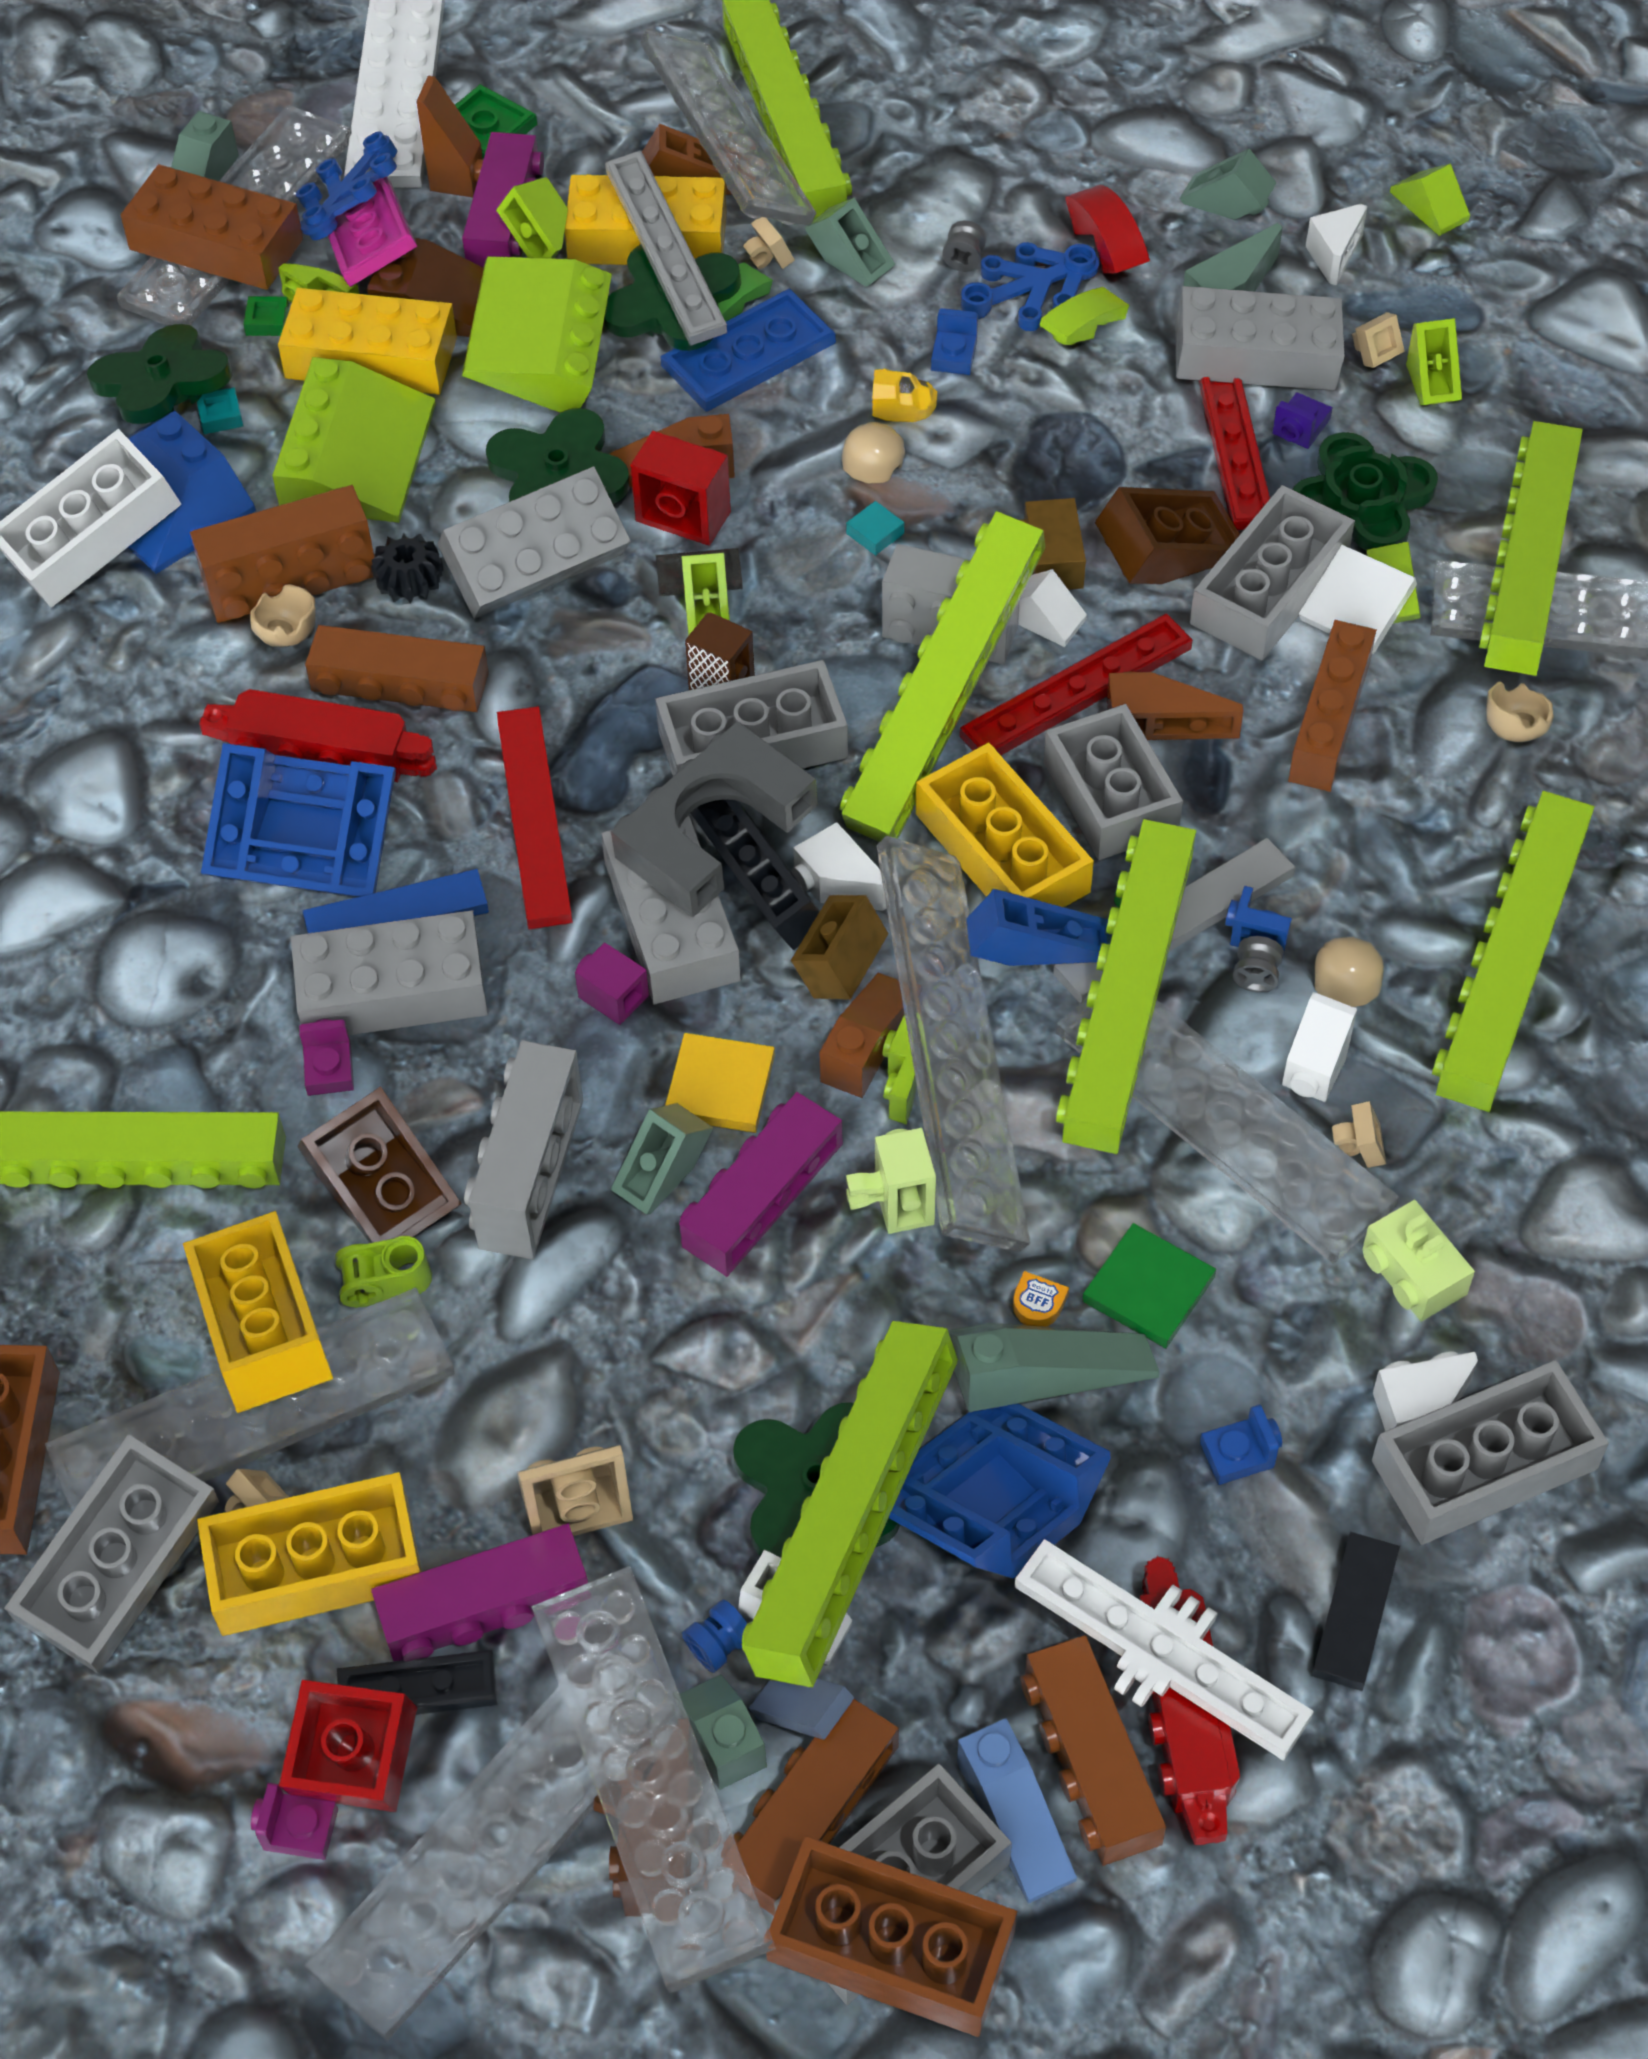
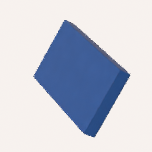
(752, 351)

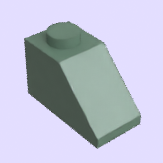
(206, 147)
(1231, 187)
(850, 242)
(661, 1156)
(724, 1731)

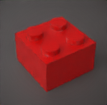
(681, 487)
(348, 1745)

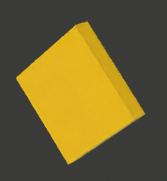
(722, 1080)

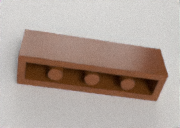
(397, 668)
(1332, 705)
(1093, 1751)
(815, 1797)

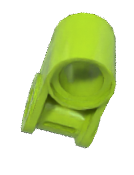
(379, 1270)

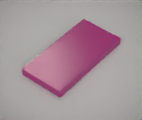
(371, 234)

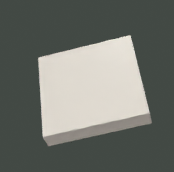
(1359, 593)

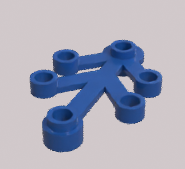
(344, 194)
(1075, 265)

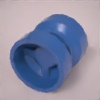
(716, 1635)

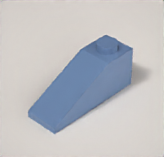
(1013, 1800)

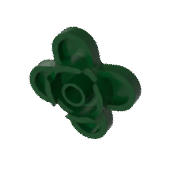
(645, 308)
(160, 374)
(564, 449)
(1370, 488)
(784, 1468)

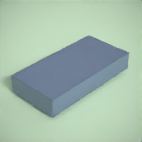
(801, 1707)

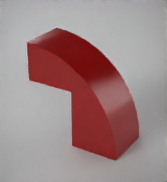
(1115, 232)

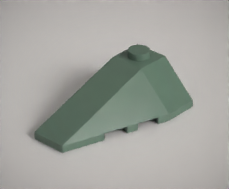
(1029, 1363)

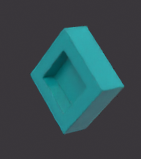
(219, 411)
(875, 528)

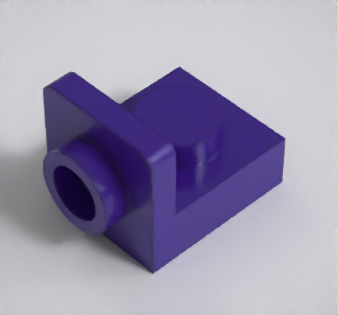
(1301, 419)

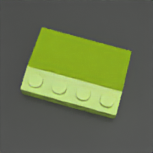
(538, 329)
(354, 432)

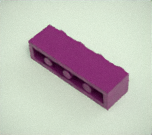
(507, 163)
(760, 1183)
(477, 1593)

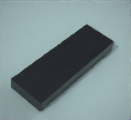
(1356, 1611)
(432, 1682)

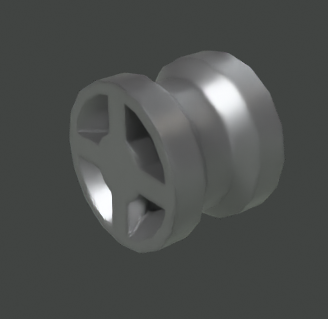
(964, 245)
(1258, 964)

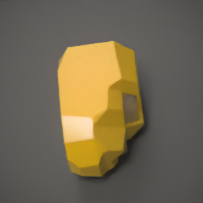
(901, 397)

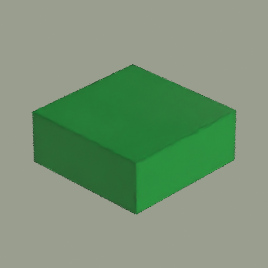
(265, 315)

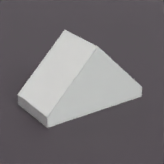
(1334, 238)
(1050, 608)

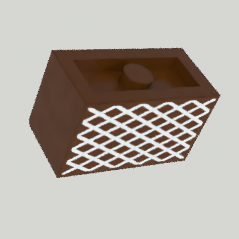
(718, 652)

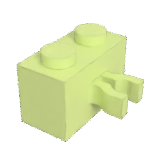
(901, 1181)
(1417, 1261)

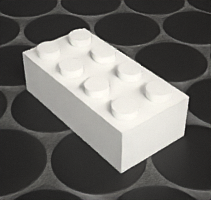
(85, 517)

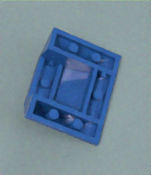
(199, 480)
(298, 821)
(1000, 1487)

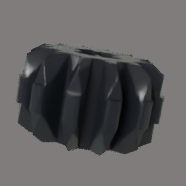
(407, 567)

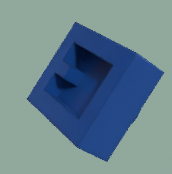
(955, 341)
(1254, 922)
(1242, 1447)

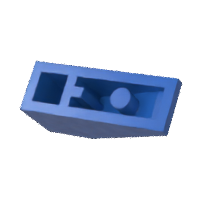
(1033, 932)

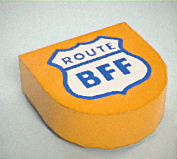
(1038, 1300)

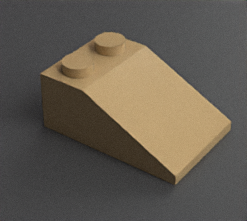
(578, 1490)

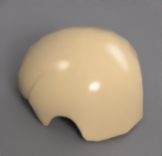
(872, 452)
(285, 617)
(1518, 713)
(1349, 971)

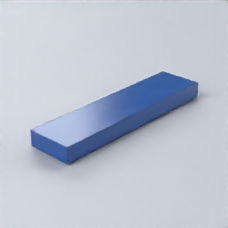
(423, 899)

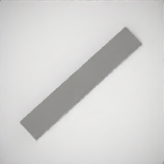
(666, 248)
(1202, 904)

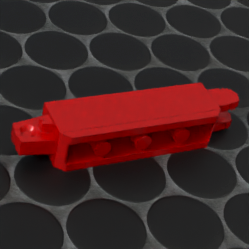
(320, 732)
(1195, 1745)

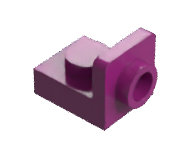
(327, 1057)
(293, 1823)

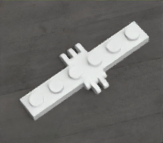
(1164, 1649)

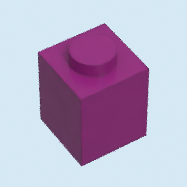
(611, 983)

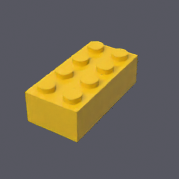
(602, 233)
(385, 334)
(1002, 830)
(256, 1312)
(307, 1553)

